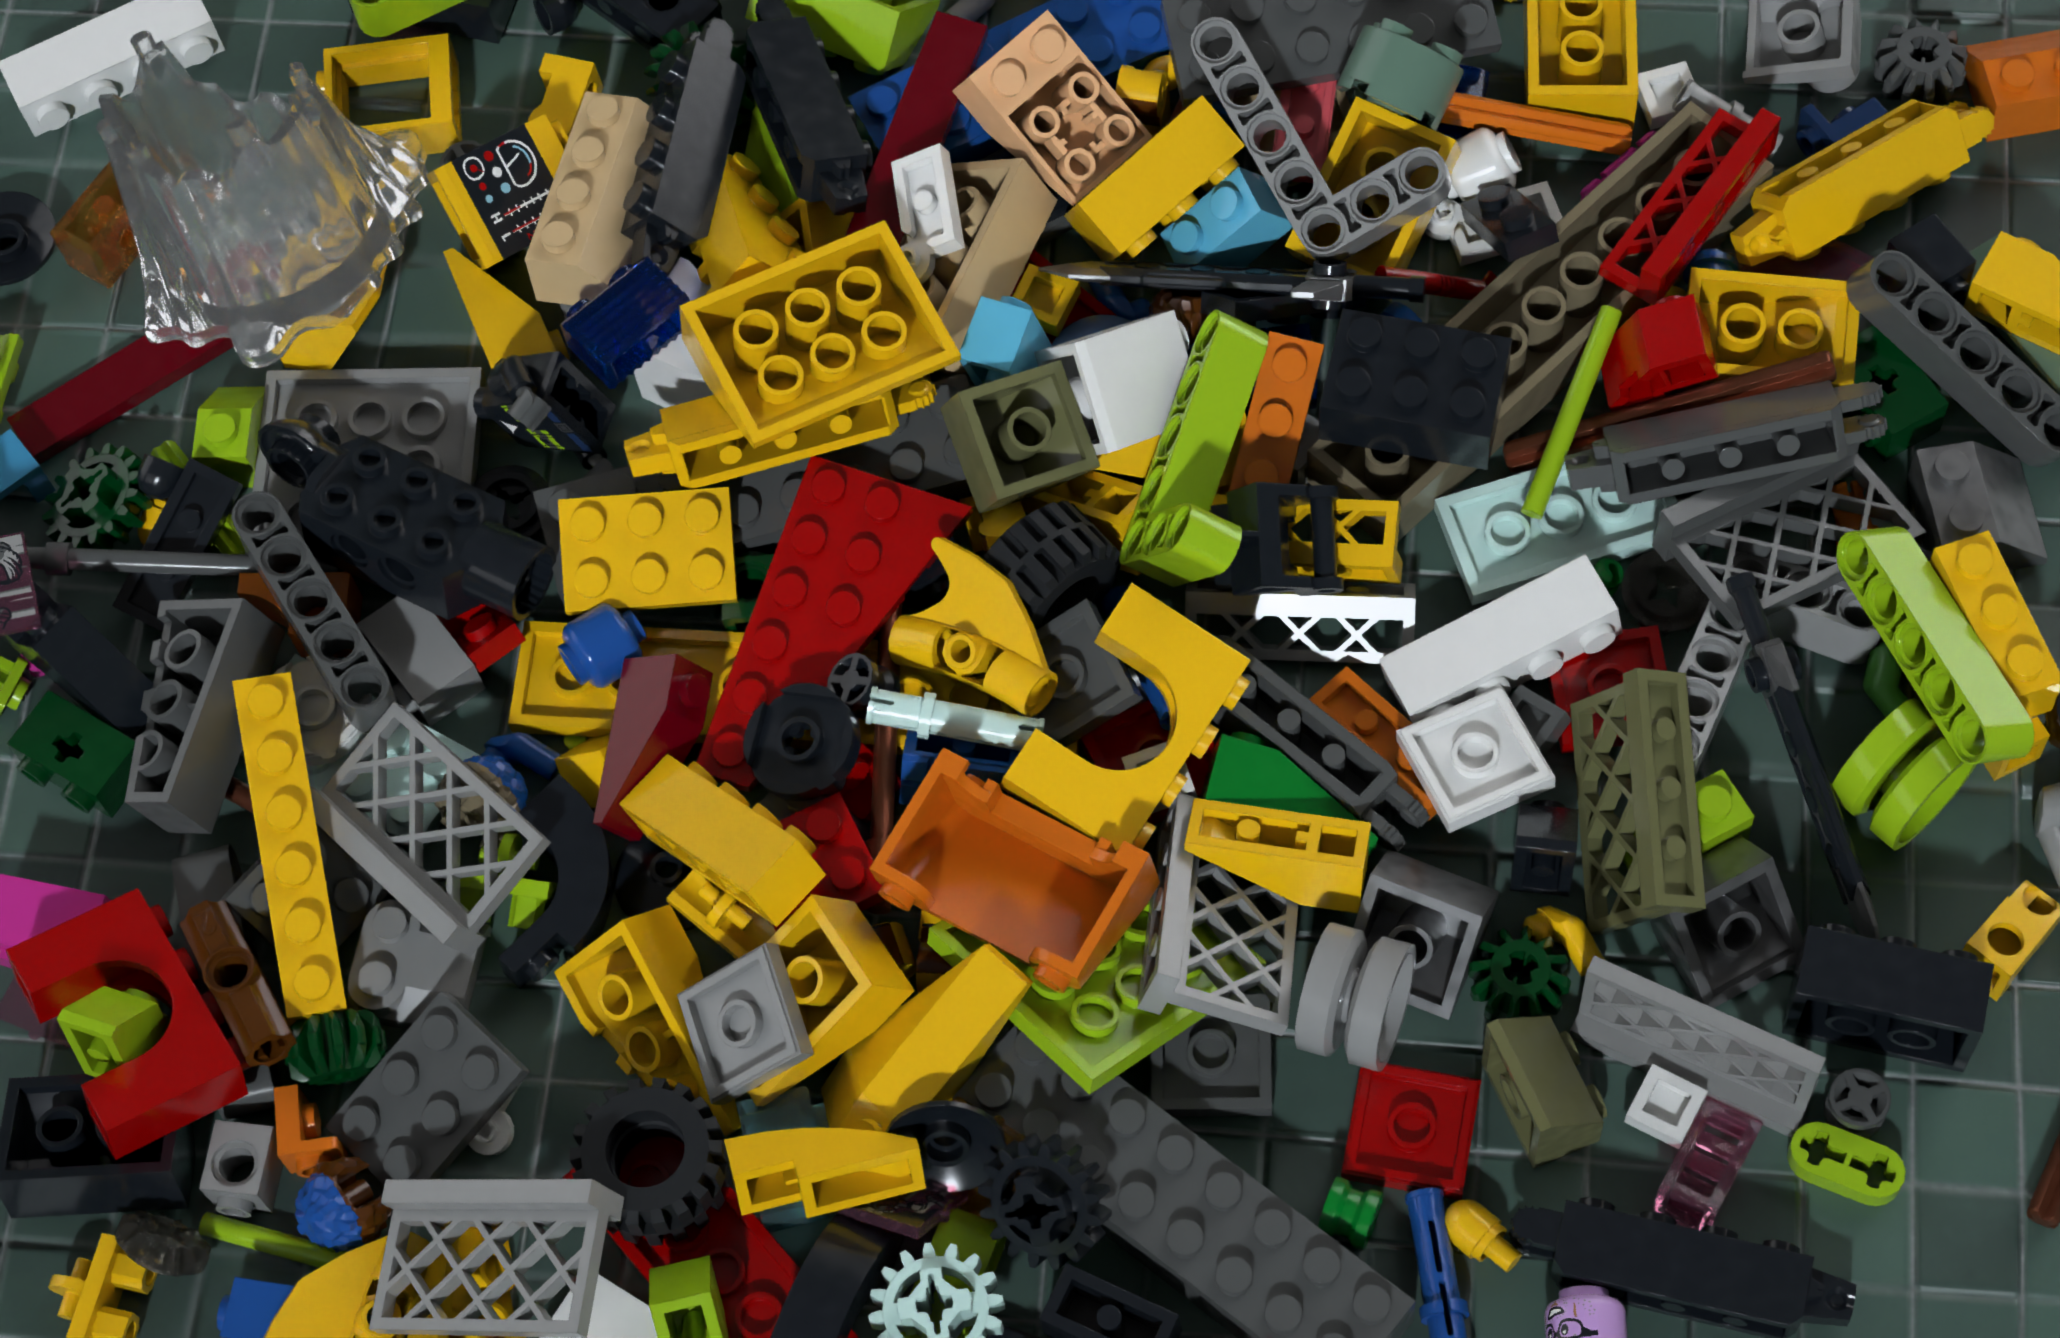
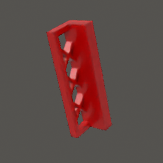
(1698, 212)

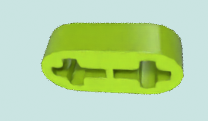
(1852, 1151)

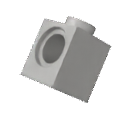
(231, 1146)

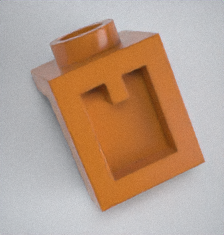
(296, 1130)

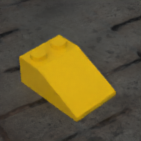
(1774, 319)
(840, 982)

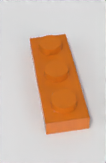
(1277, 411)
(1373, 722)

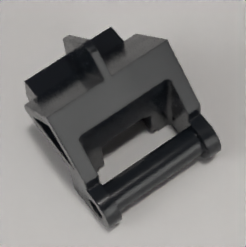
(1263, 554)

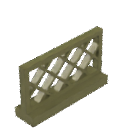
(1658, 807)

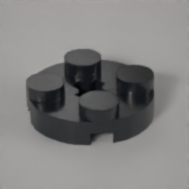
(824, 765)

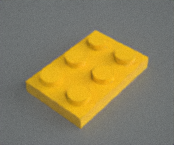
(648, 550)

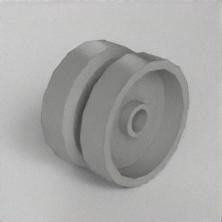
(1355, 996)

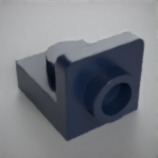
(1817, 133)

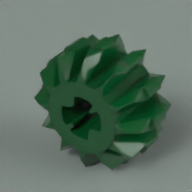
(1524, 956)
(335, 1047)

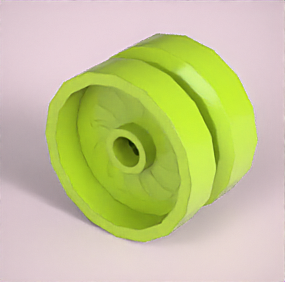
(1901, 775)

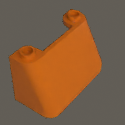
(1012, 875)

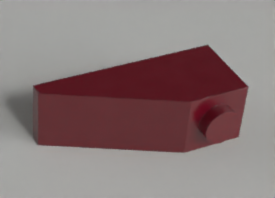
(655, 714)

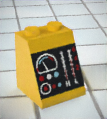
(501, 189)

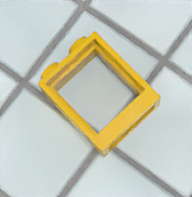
(399, 61)

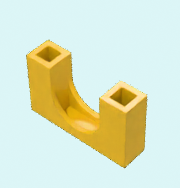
(1194, 677)

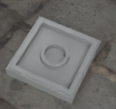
(745, 1024)

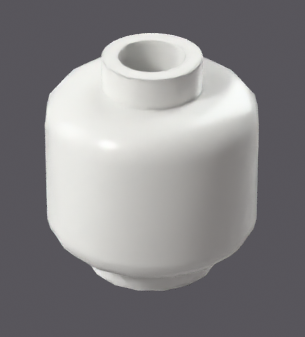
(1483, 162)

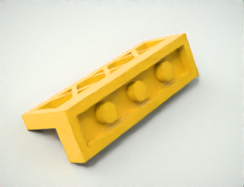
(1354, 561)

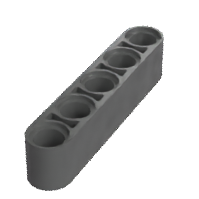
(1938, 355)
(306, 589)
(208, 877)

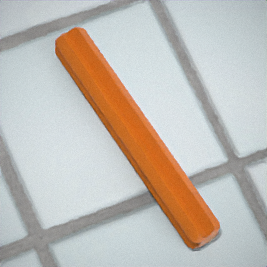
(1539, 123)

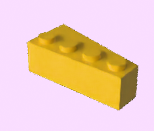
(745, 228)

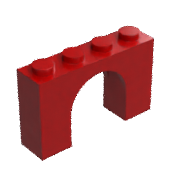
(124, 948)

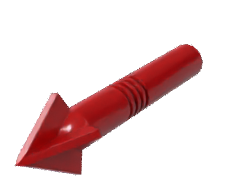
(1442, 284)

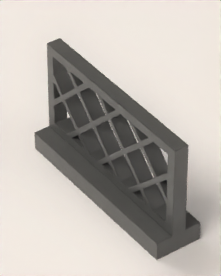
(1726, 508)

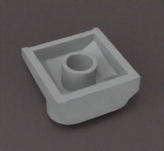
(1804, 43)
(405, 967)

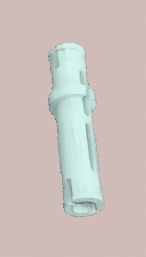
(950, 719)

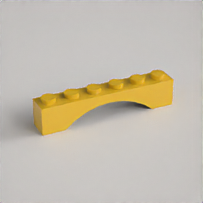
(289, 846)

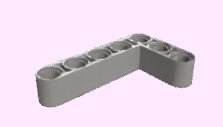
(1295, 160)
(1823, 623)

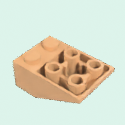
(1053, 109)

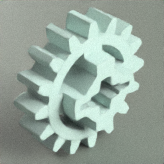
(961, 1306)

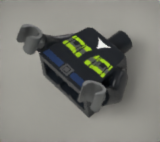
(548, 406)

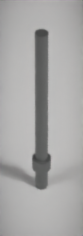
(63, 558)

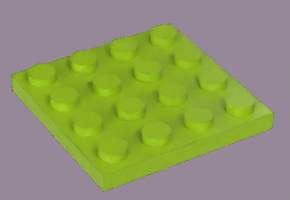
(1097, 1028)

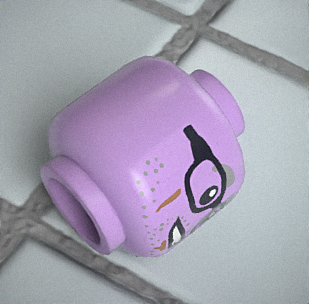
(1585, 1313)

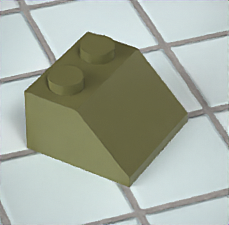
(1019, 435)
(1541, 1087)

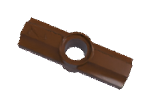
(248, 1006)

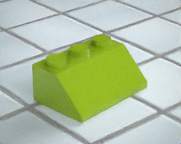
(869, 32)

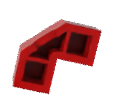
(1658, 352)

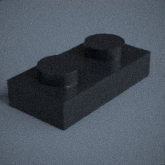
(1509, 222)

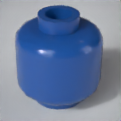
(599, 644)

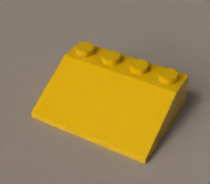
(816, 335)

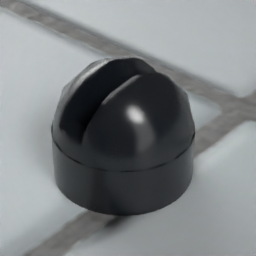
(555, 14)
(157, 477)

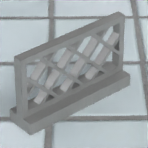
(403, 872)
(1171, 937)
(1724, 1055)
(485, 1205)

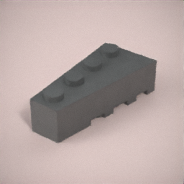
(192, 720)

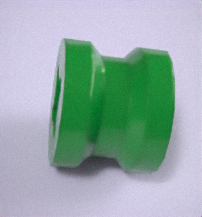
(1350, 1212)

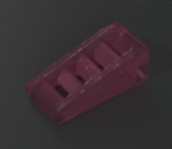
(1692, 1199)

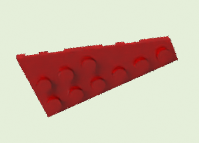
(830, 588)

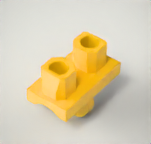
(720, 915)
(96, 1289)

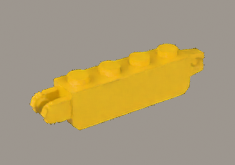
(1858, 179)
(708, 447)

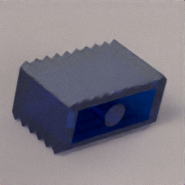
(625, 321)

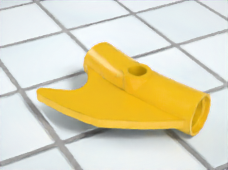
(977, 635)
(340, 1294)

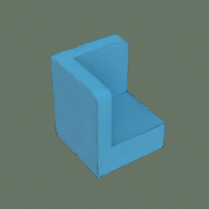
(20, 468)

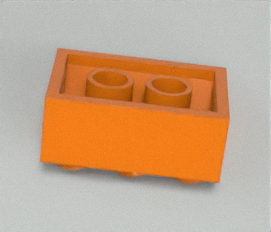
(2017, 83)

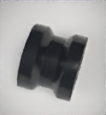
(853, 680)

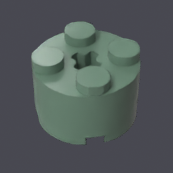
(1402, 73)

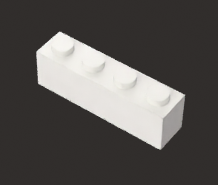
(71, 70)
(1505, 641)

